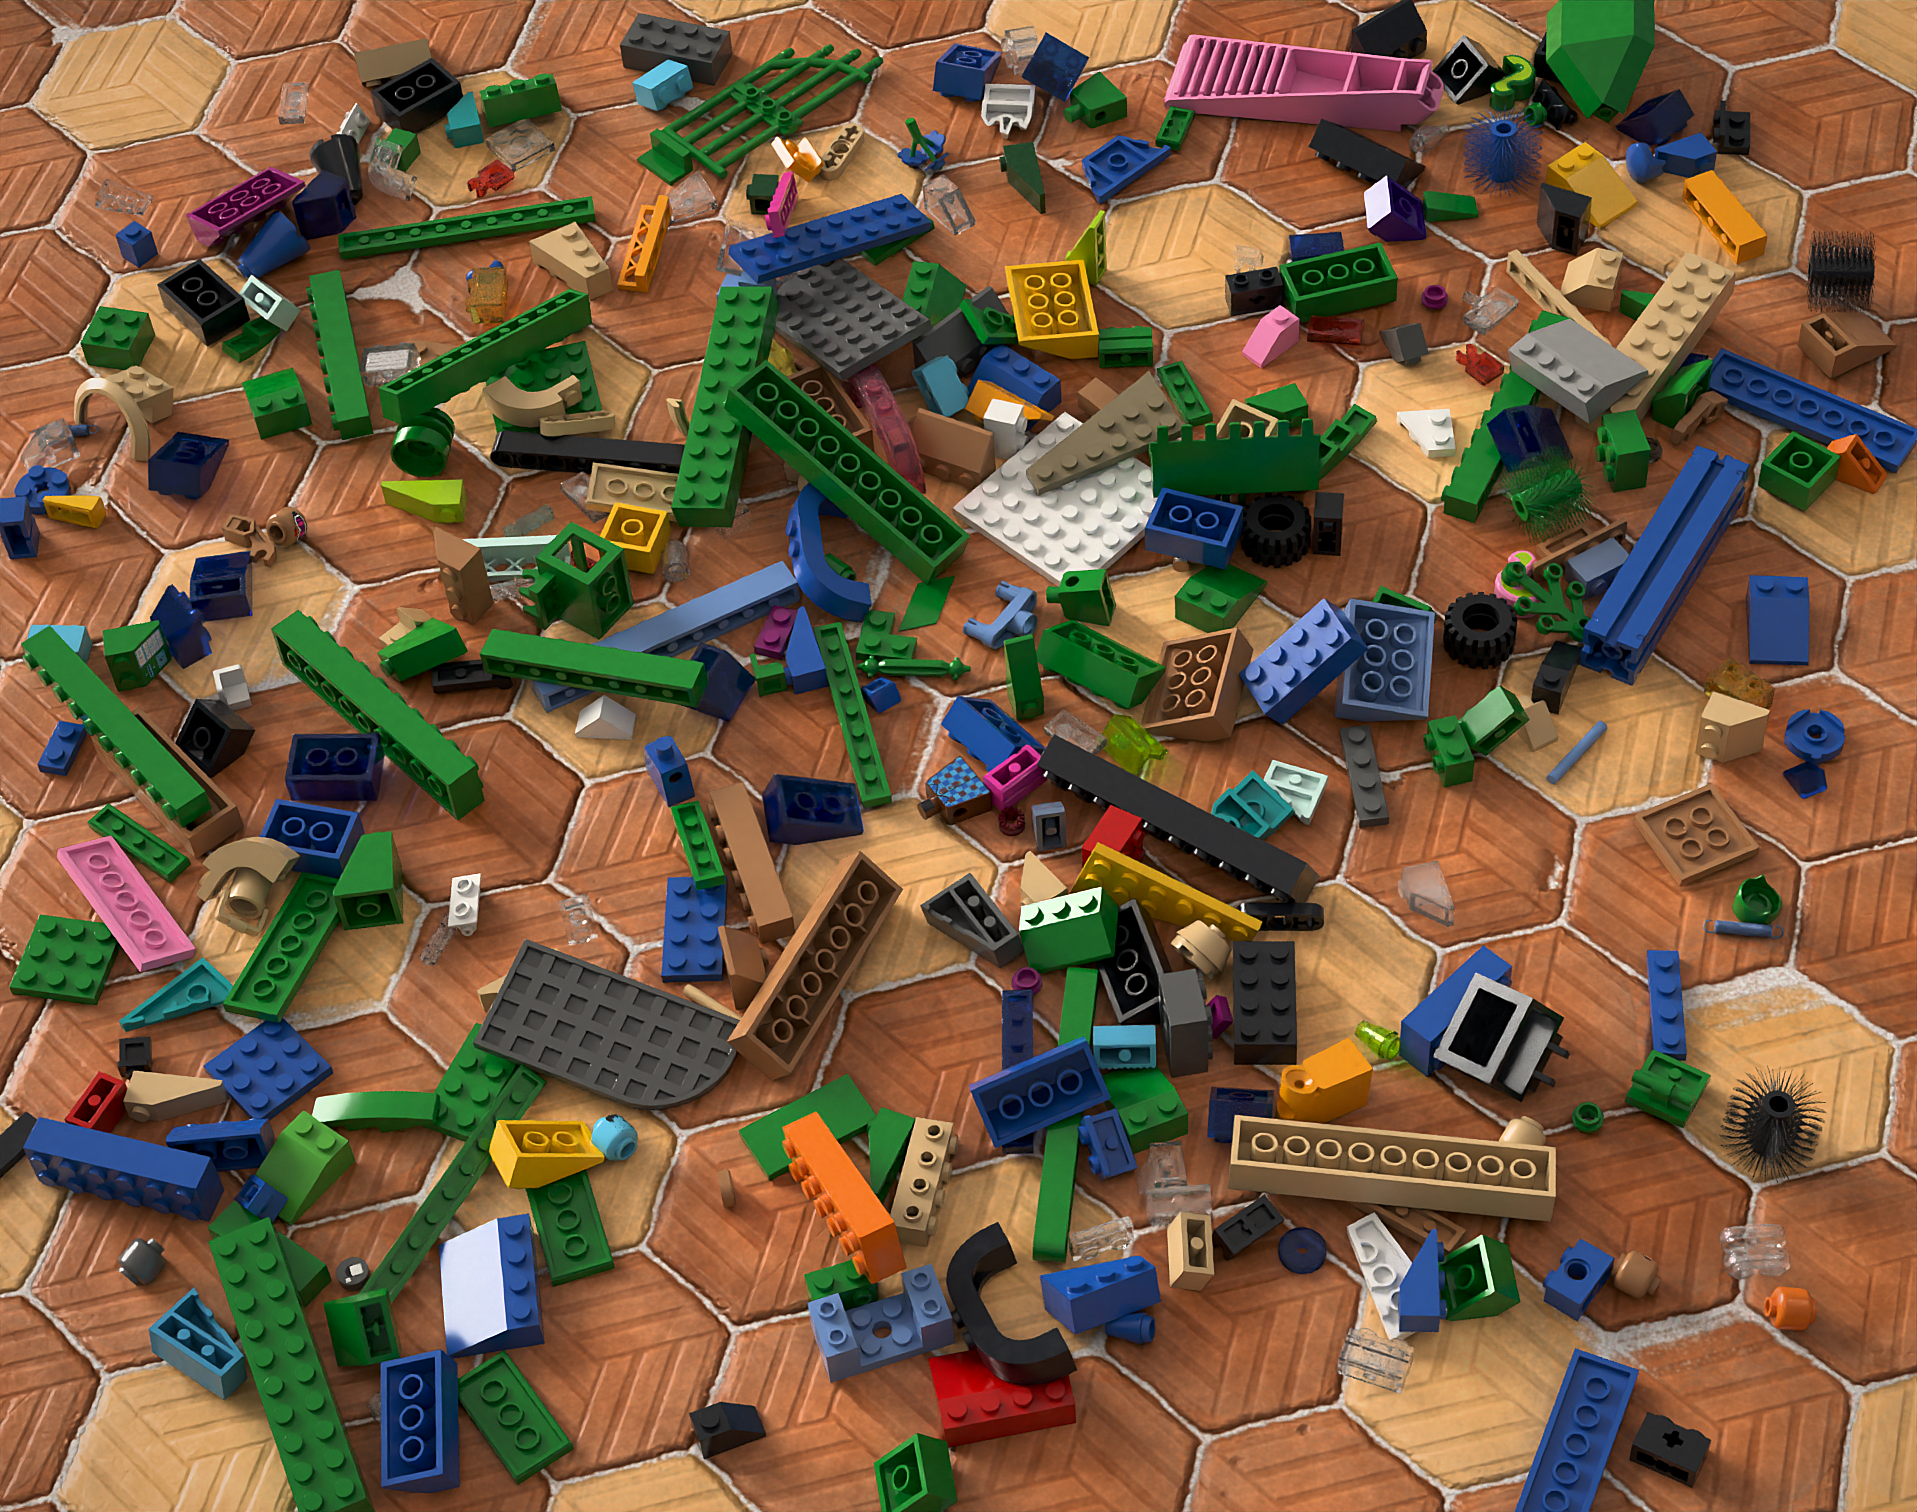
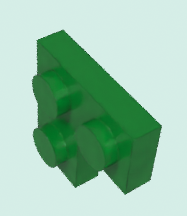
(878, 641)

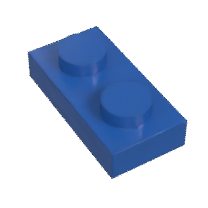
(62, 748)

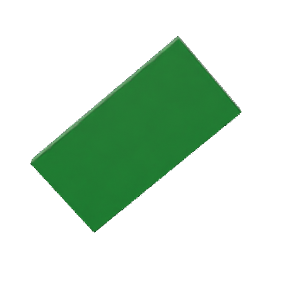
(837, 1104)
(570, 1228)
(512, 1417)

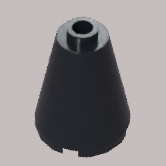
(340, 158)

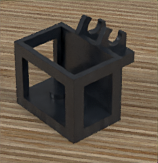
(1501, 1038)

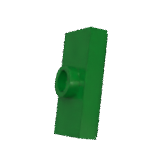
(1175, 128)

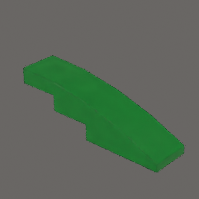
(1343, 438)
(377, 1109)

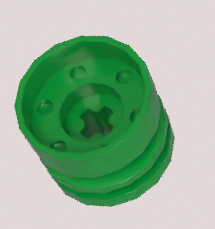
(423, 444)

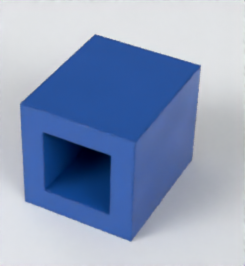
(136, 244)

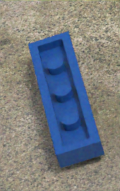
(1666, 1003)

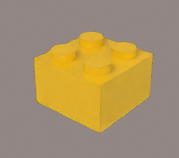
(640, 533)

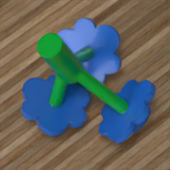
(930, 144)

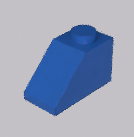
(1687, 156)

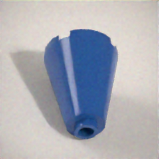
(272, 247)

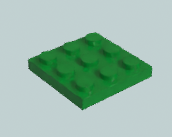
(66, 960)

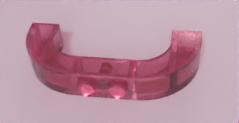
(872, 393)

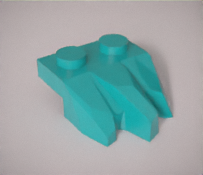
(1253, 807)

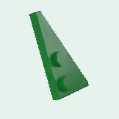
(990, 325)

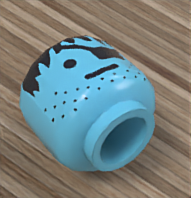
(614, 1137)

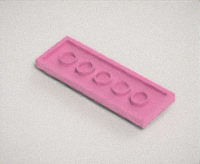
(126, 903)

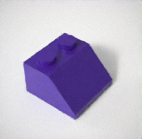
(1394, 212)

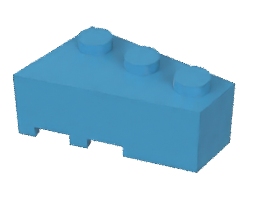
(198, 1346)

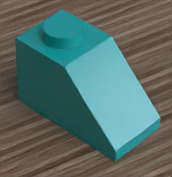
(464, 123)

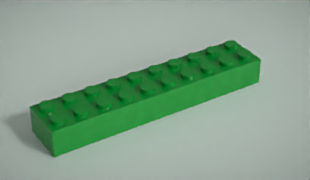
(716, 440)
(846, 472)
(373, 708)
(289, 1371)

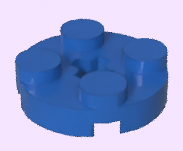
(38, 479)
(1809, 748)

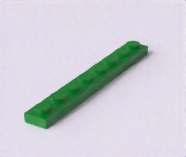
(852, 716)

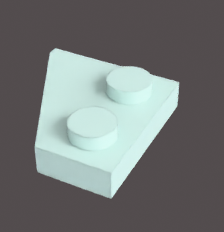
(1298, 787)

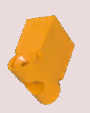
(1325, 1085)

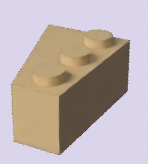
(574, 259)

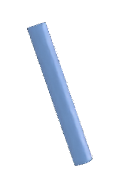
(1574, 755)

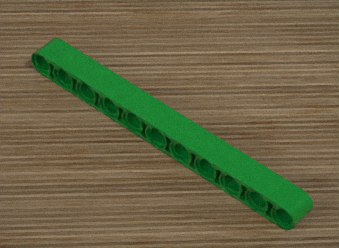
(1062, 1137)

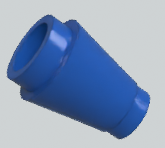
(1132, 1327)

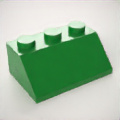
(520, 100)
(933, 291)
(1069, 930)

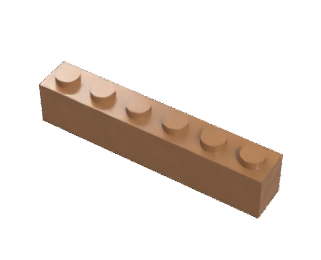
(751, 863)

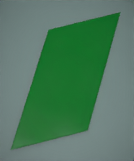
(926, 603)

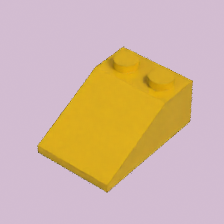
(1590, 174)
(541, 1151)

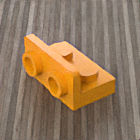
(799, 159)

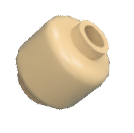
(1524, 1132)

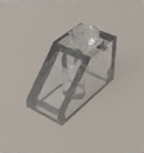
(947, 205)
(50, 446)
(1427, 892)

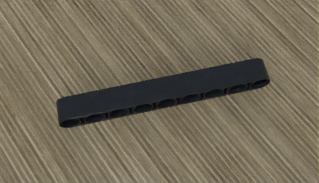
(578, 453)

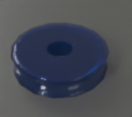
(1299, 1262)

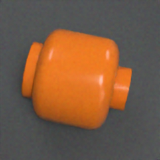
(1790, 1308)

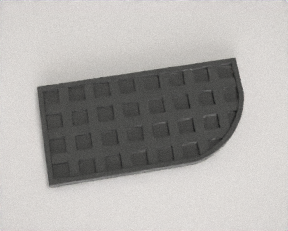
(844, 318)
(606, 1032)

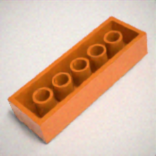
(843, 1198)

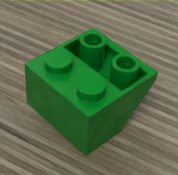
(363, 1328)

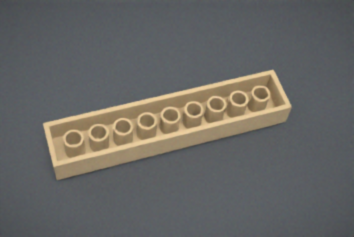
(1393, 1168)

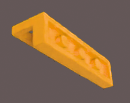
(649, 249)

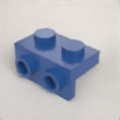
(1107, 1145)

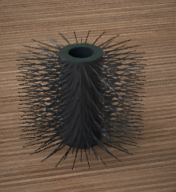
(1841, 271)
(1772, 1124)

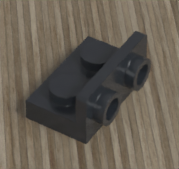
(1732, 131)

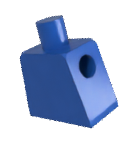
(662, 761)

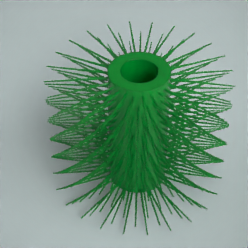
(1547, 494)

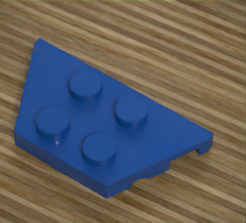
(1120, 164)

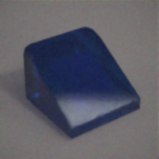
(1806, 779)

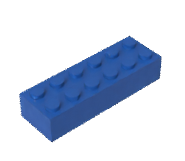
(124, 1169)

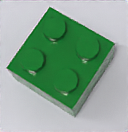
(117, 338)
(1623, 451)
(1799, 471)

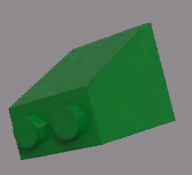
(371, 884)

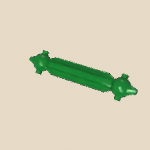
(913, 667)

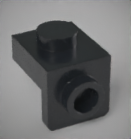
(134, 1055)

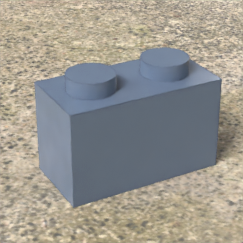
(1596, 567)

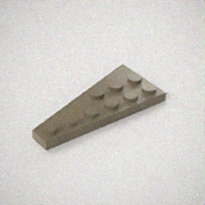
(1108, 437)

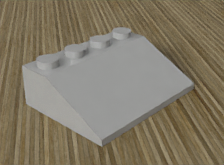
(1575, 368)

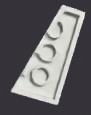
(1383, 1268)

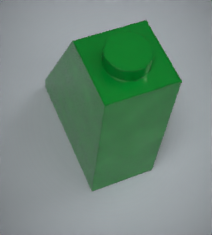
(421, 650)

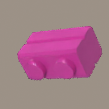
(1014, 778)

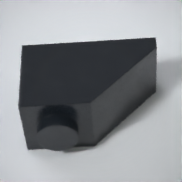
(725, 1427)

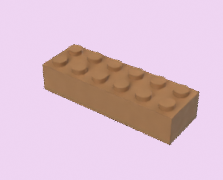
(204, 831)

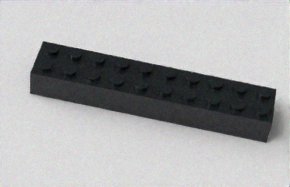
(1178, 822)

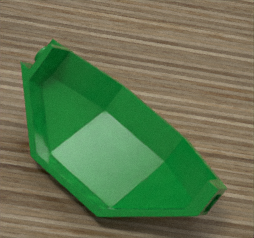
(1600, 51)

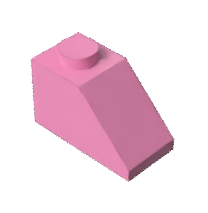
(1272, 337)

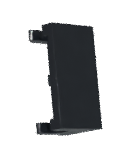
(1246, 1227)

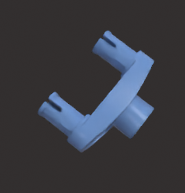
(1013, 621)

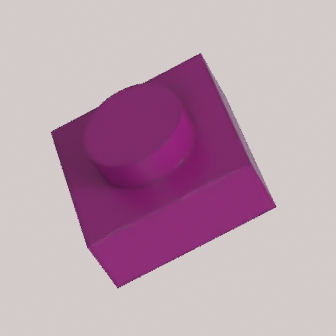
(1221, 1015)

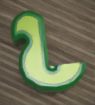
(1517, 84)

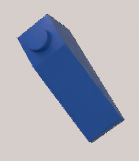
(803, 658)

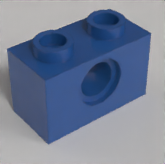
(1573, 1295)

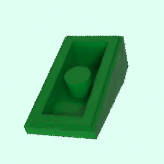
(1447, 206)

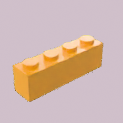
(1724, 217)

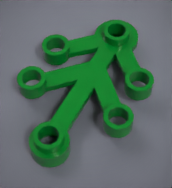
(1551, 603)

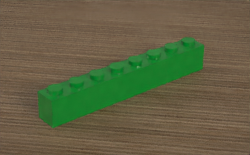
(340, 355)
(594, 667)

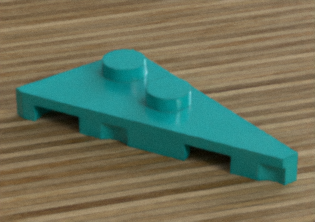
(189, 992)

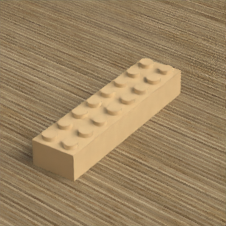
(1671, 329)

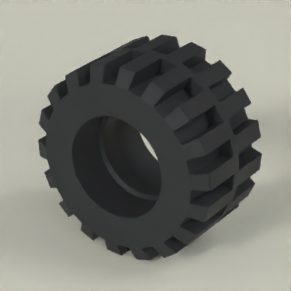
(1276, 513)
(1477, 647)

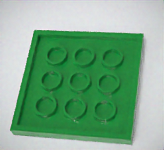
(548, 369)

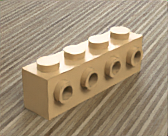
(922, 1180)

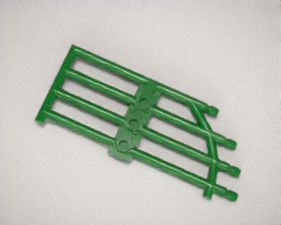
(766, 108)

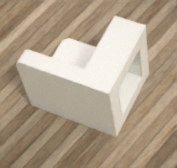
(232, 687)

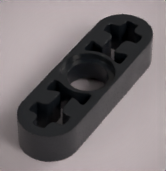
(1297, 916)

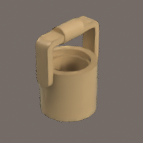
(246, 900)

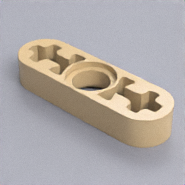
(840, 142)
(577, 423)

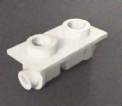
(355, 123)
(465, 903)

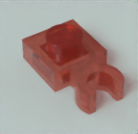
(492, 176)
(1481, 367)

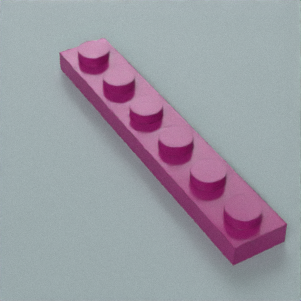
(782, 205)

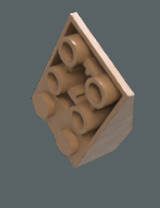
(1842, 341)

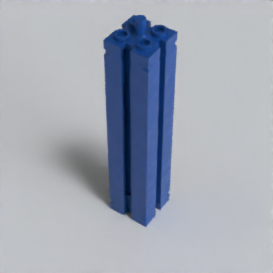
(1664, 565)

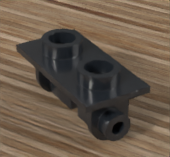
(1556, 109)

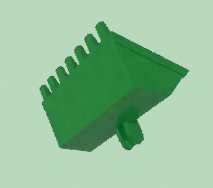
(1235, 462)

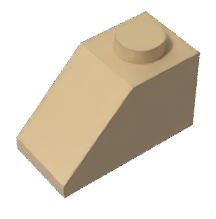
(1039, 882)

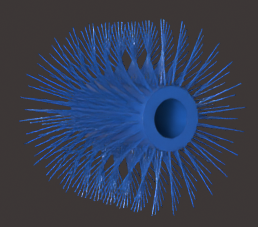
(1502, 151)

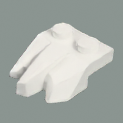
(1008, 106)

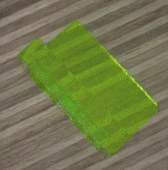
(1131, 743)

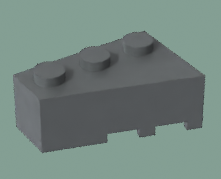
(974, 921)

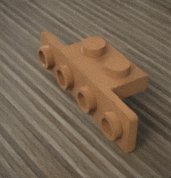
(1572, 543)

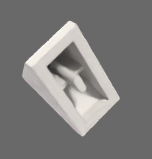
(606, 721)

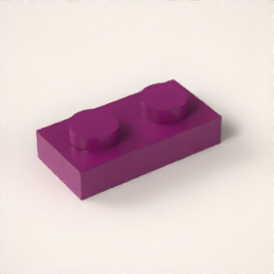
(776, 632)

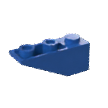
(1419, 1291)

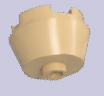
(1203, 947)

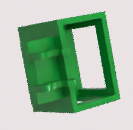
(579, 596)

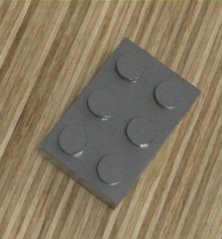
(1185, 1022)

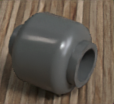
(142, 1261)

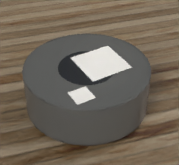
(353, 1273)

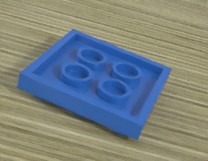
(268, 1069)

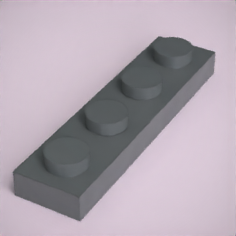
(1364, 776)

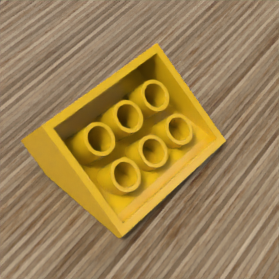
(1053, 308)

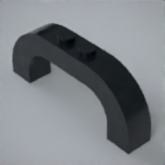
(1015, 1361)

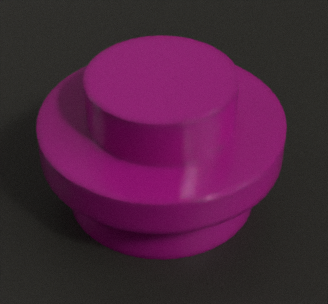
(1434, 297)
(1027, 979)

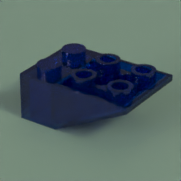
(1525, 432)
(222, 586)

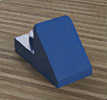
(260, 1198)

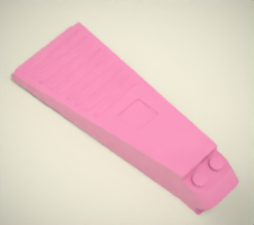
(1302, 84)

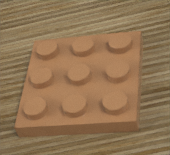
(1696, 834)

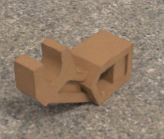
(1707, 408)
(248, 534)

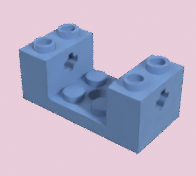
(916, 1318)

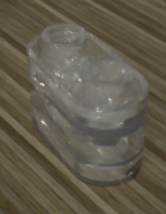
(1755, 1250)

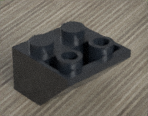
(1563, 218)

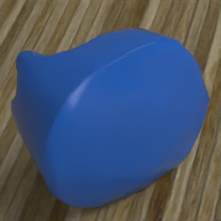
(1642, 164)

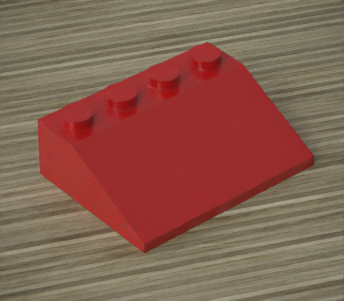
(984, 1407)

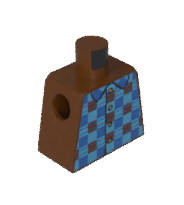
(955, 794)

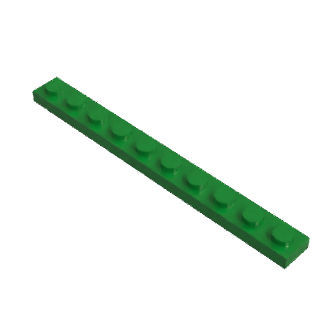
(466, 227)
(452, 1186)

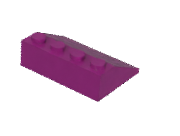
(243, 205)

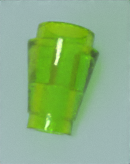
(1380, 1040)

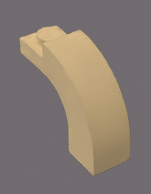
(527, 408)
(262, 854)

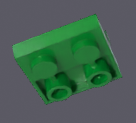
(1667, 1088)

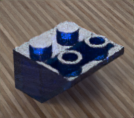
(1055, 67)
(324, 206)
(182, 627)
(726, 685)

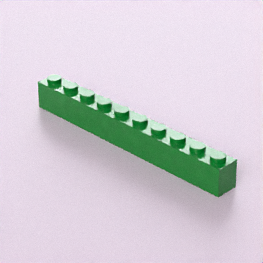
(484, 356)
(1482, 461)
(115, 727)

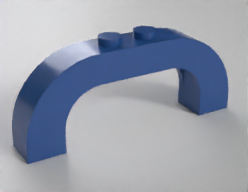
(817, 580)

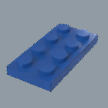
(691, 931)

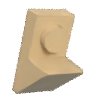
(409, 620)
(1540, 728)

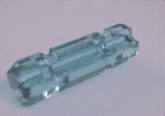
(529, 522)

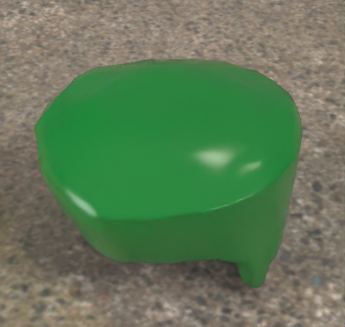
(1757, 902)

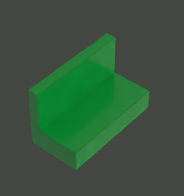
(666, 158)

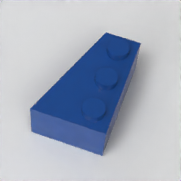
(1100, 1292)

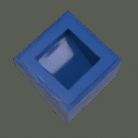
(881, 694)

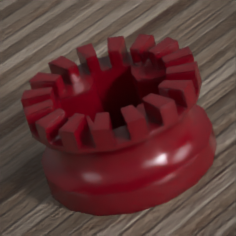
(1011, 814)

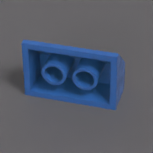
(1019, 377)
(987, 731)
(228, 1143)

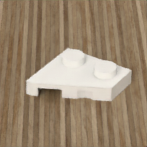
(1430, 430)

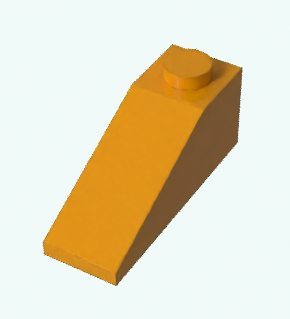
(986, 391)

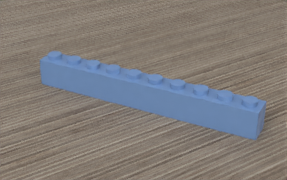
(692, 623)

